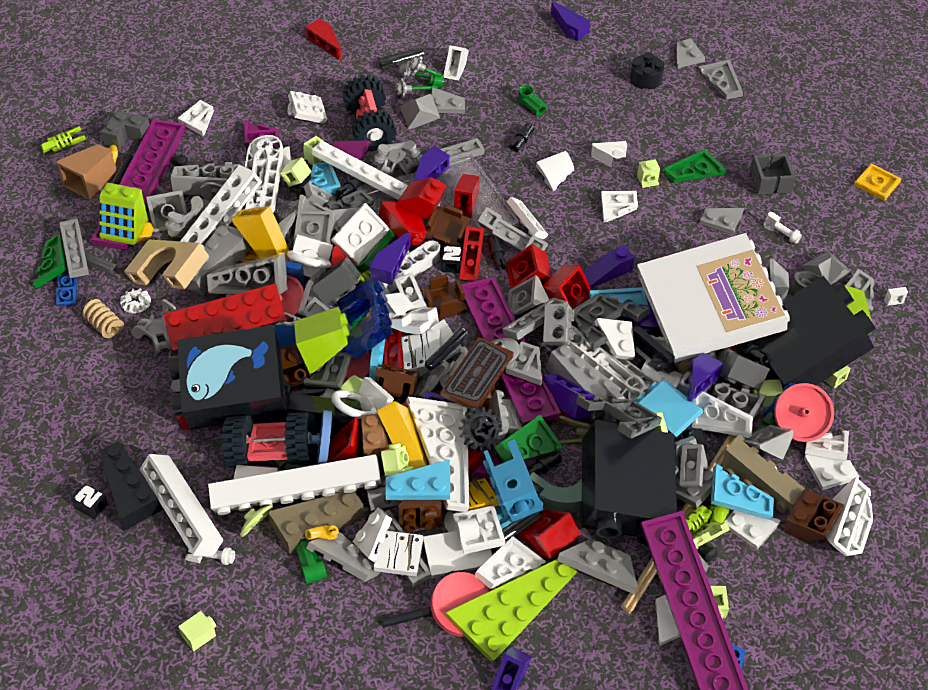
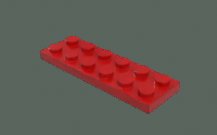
(227, 314)

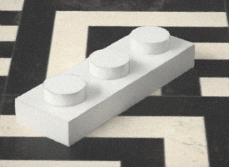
(527, 218)

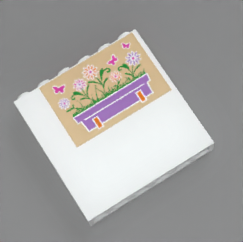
(712, 297)

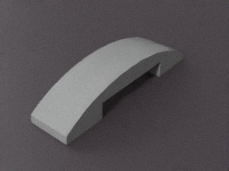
(507, 233)

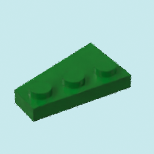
(694, 167)
(53, 261)
(532, 440)

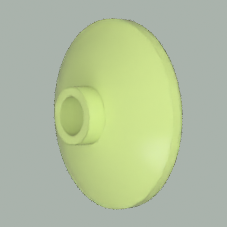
(253, 518)

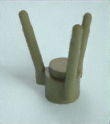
(581, 429)

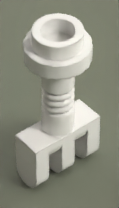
(772, 223)
(227, 556)

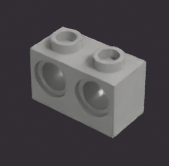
(553, 325)

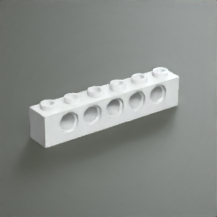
(224, 205)

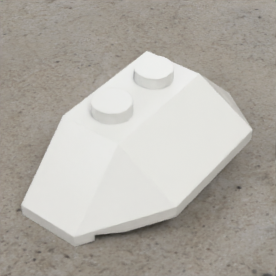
(855, 519)

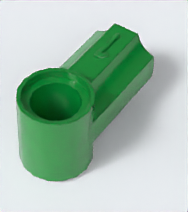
(527, 98)
(312, 566)

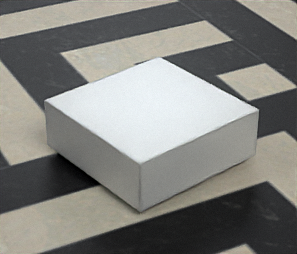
(895, 296)

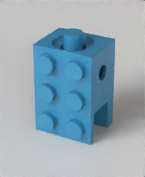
(516, 496)

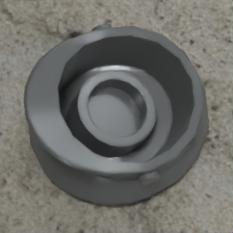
(802, 280)

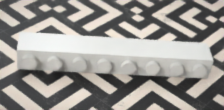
(294, 484)

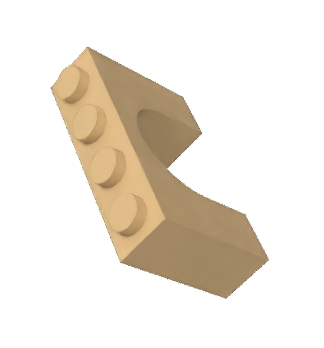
(186, 262)

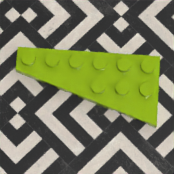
(503, 613)

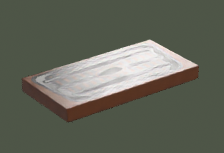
(477, 374)

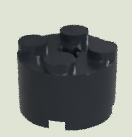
(647, 71)

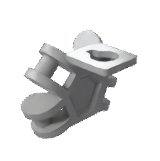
(392, 157)
(180, 224)
(154, 328)

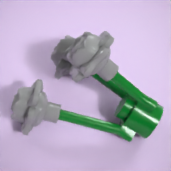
(411, 68)

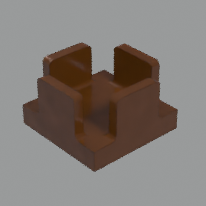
(447, 226)
(446, 297)
(395, 378)

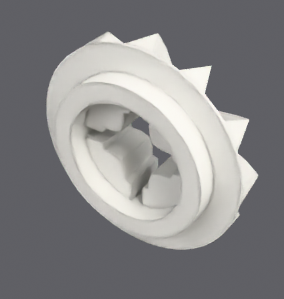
(135, 306)

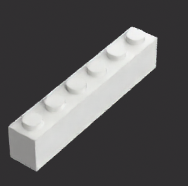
(181, 505)

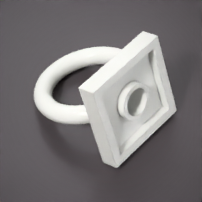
(311, 254)
(370, 396)

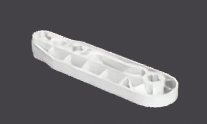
(262, 160)
(619, 371)

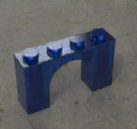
(376, 325)

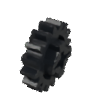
(486, 436)

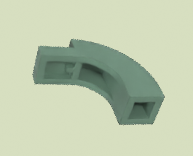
(558, 498)

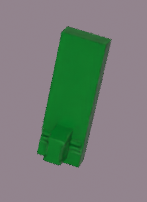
(383, 243)

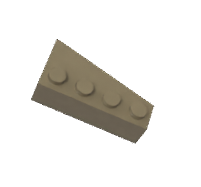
(762, 474)
(294, 520)

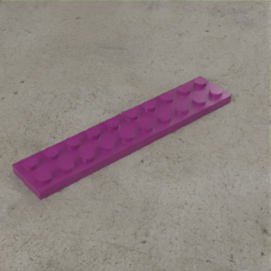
(148, 165)
(490, 316)
(692, 604)

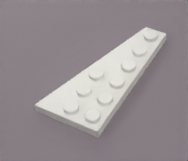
(440, 435)

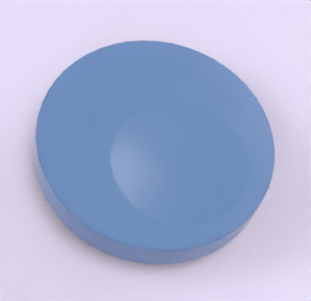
(323, 438)

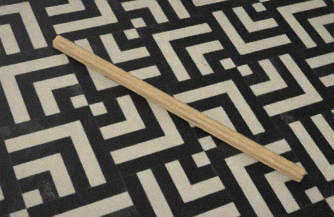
(650, 570)

